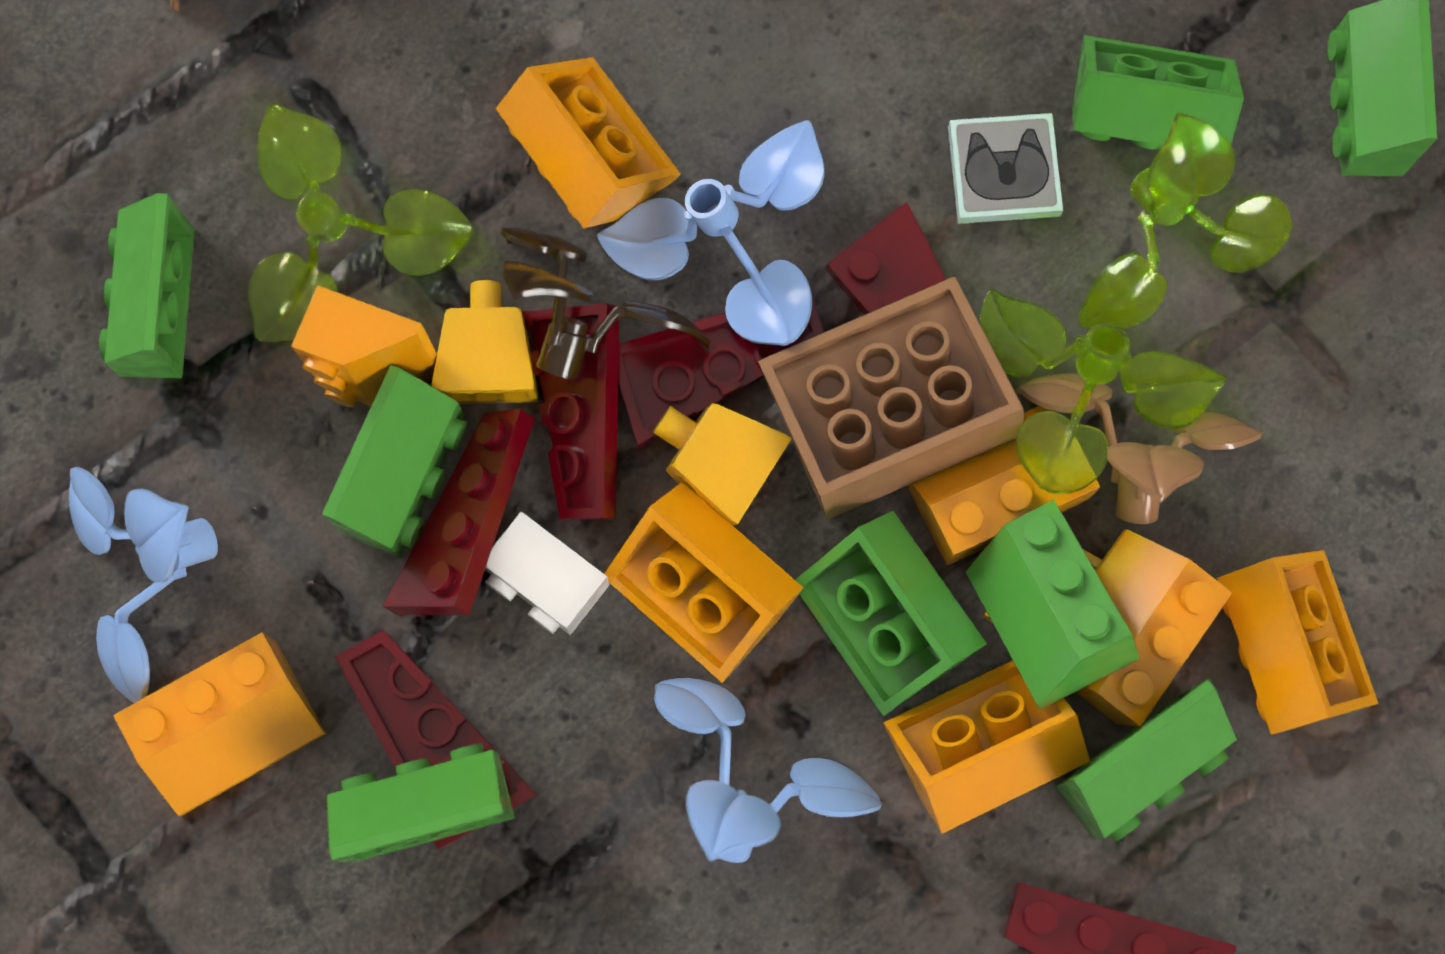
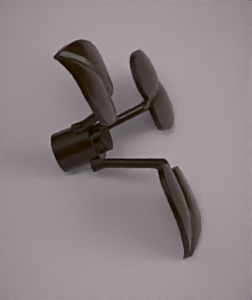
(567, 337)

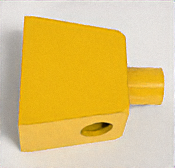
(485, 351)
(721, 456)

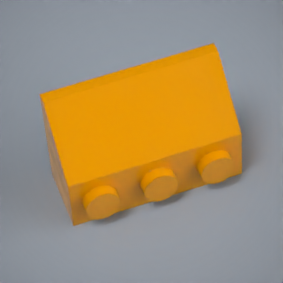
(586, 140)
(354, 343)
(981, 495)
(701, 581)
(1167, 609)
(1297, 641)
(220, 724)
(984, 745)

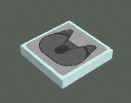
(1005, 168)

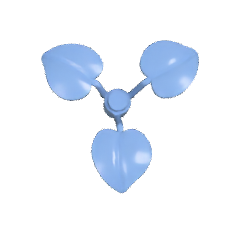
(653, 236)
(165, 550)
(730, 820)

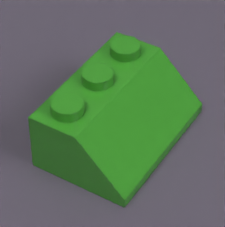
(1383, 87)
(1140, 88)
(148, 290)
(396, 463)
(1050, 606)
(888, 612)
(1150, 763)
(417, 804)

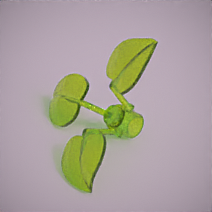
(296, 155)
(1189, 165)
(1061, 451)

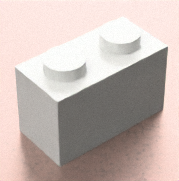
(545, 575)

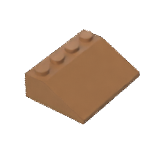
(893, 397)

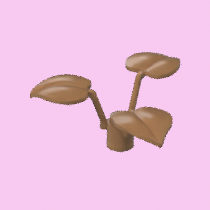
(1142, 471)

